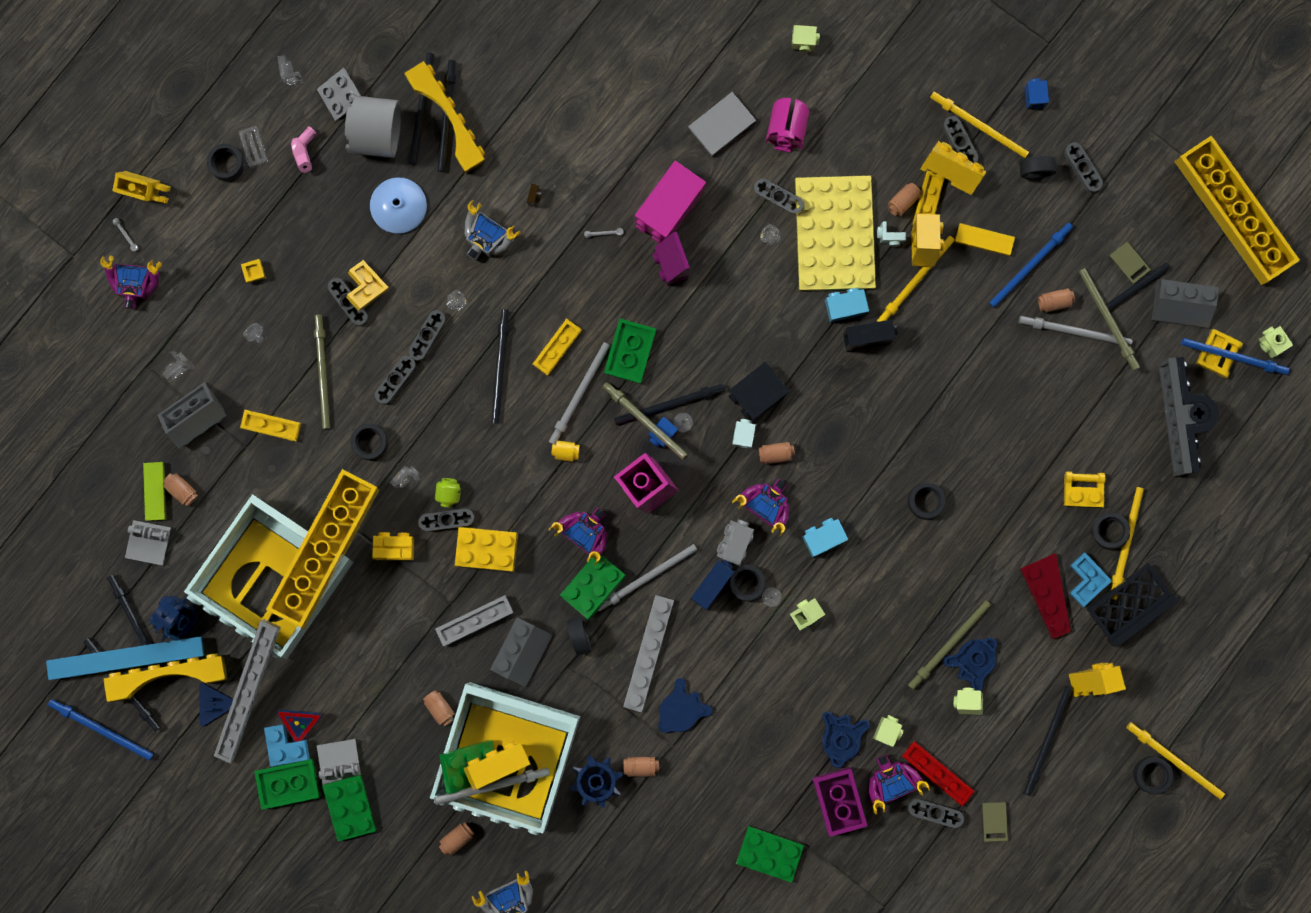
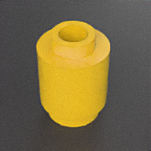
(565, 451)

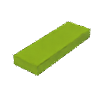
(154, 491)

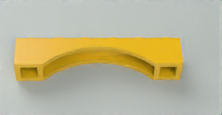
(424, 83)
(124, 687)

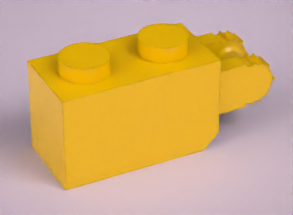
(139, 187)

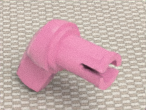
(299, 149)

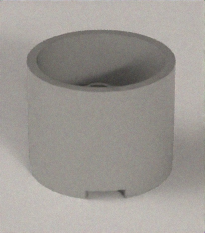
(373, 126)

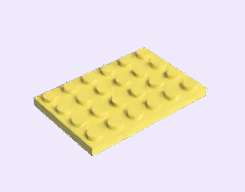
(835, 233)

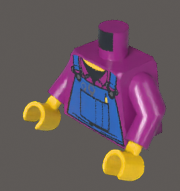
(132, 281)
(767, 504)
(584, 532)
(893, 782)

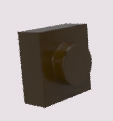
(534, 195)

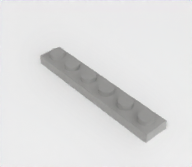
(648, 653)

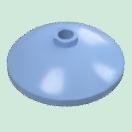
(407, 214)

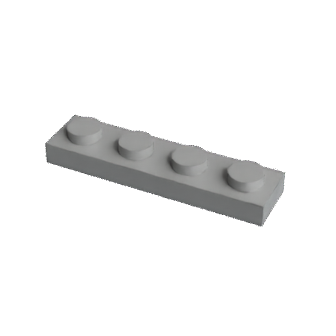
(474, 620)

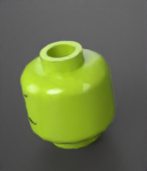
(447, 492)

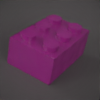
(839, 801)

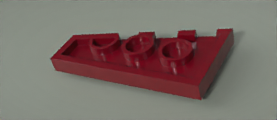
(1047, 591)

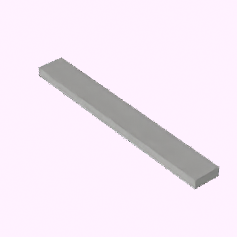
(247, 691)

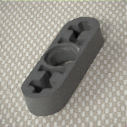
(959, 127)
(1091, 169)
(764, 194)
(336, 294)
(439, 326)
(407, 371)
(460, 513)
(948, 822)

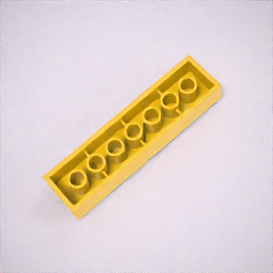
(1236, 210)
(323, 549)

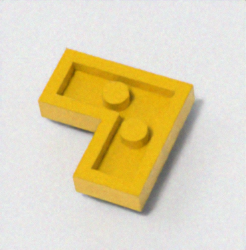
(369, 286)

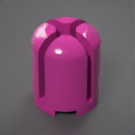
(777, 135)

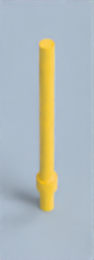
(947, 104)
(892, 307)
(1118, 577)
(1145, 737)

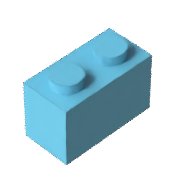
(846, 305)
(824, 537)

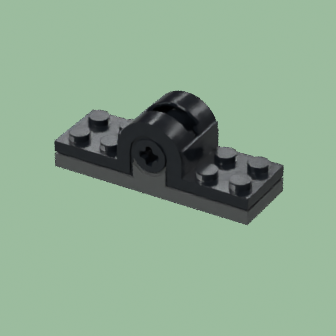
(1185, 416)

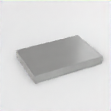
(722, 124)

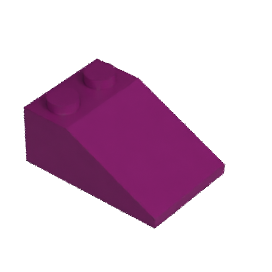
(671, 260)

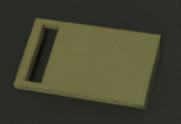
(1129, 261)
(994, 820)

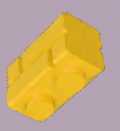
(393, 547)

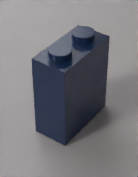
(712, 584)

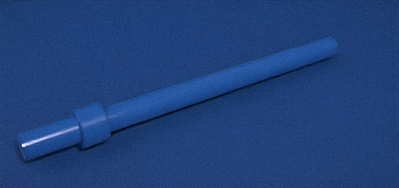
(1056, 239)
(1269, 366)
(67, 711)

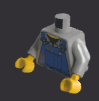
(486, 234)
(509, 898)

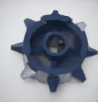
(173, 617)
(599, 792)

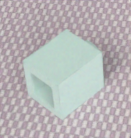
(743, 434)

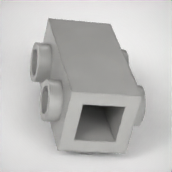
(735, 542)

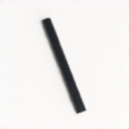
(1137, 286)

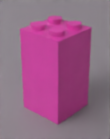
(669, 202)
(646, 483)

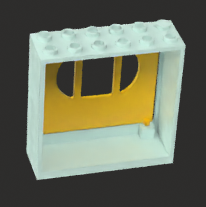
(261, 546)
(536, 739)

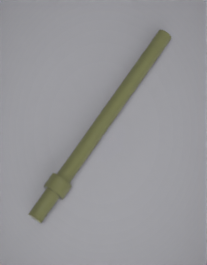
(319, 335)
(1127, 352)
(620, 398)
(924, 673)

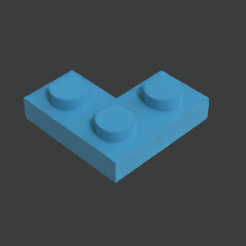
(1092, 582)
(280, 750)

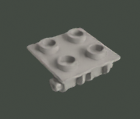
(338, 93)
(147, 542)
(338, 760)

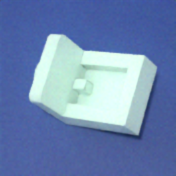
(894, 239)

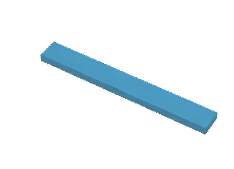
(125, 658)

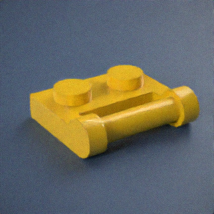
(1211, 361)
(1084, 495)

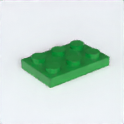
(630, 351)
(593, 586)
(455, 762)
(287, 784)
(349, 807)
(769, 854)

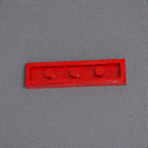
(938, 773)

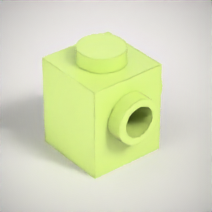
(805, 38)
(1274, 341)
(807, 613)
(969, 701)
(888, 731)

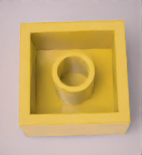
(926, 240)

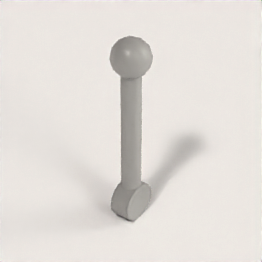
(588, 234)
(134, 247)

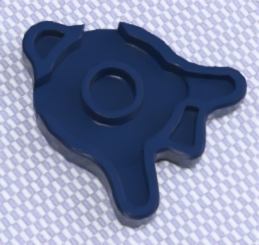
(975, 660)
(681, 710)
(841, 738)

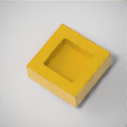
(253, 271)

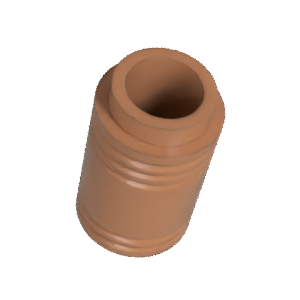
(904, 199)
(1056, 300)
(776, 453)
(180, 489)
(439, 708)
(640, 766)
(456, 839)

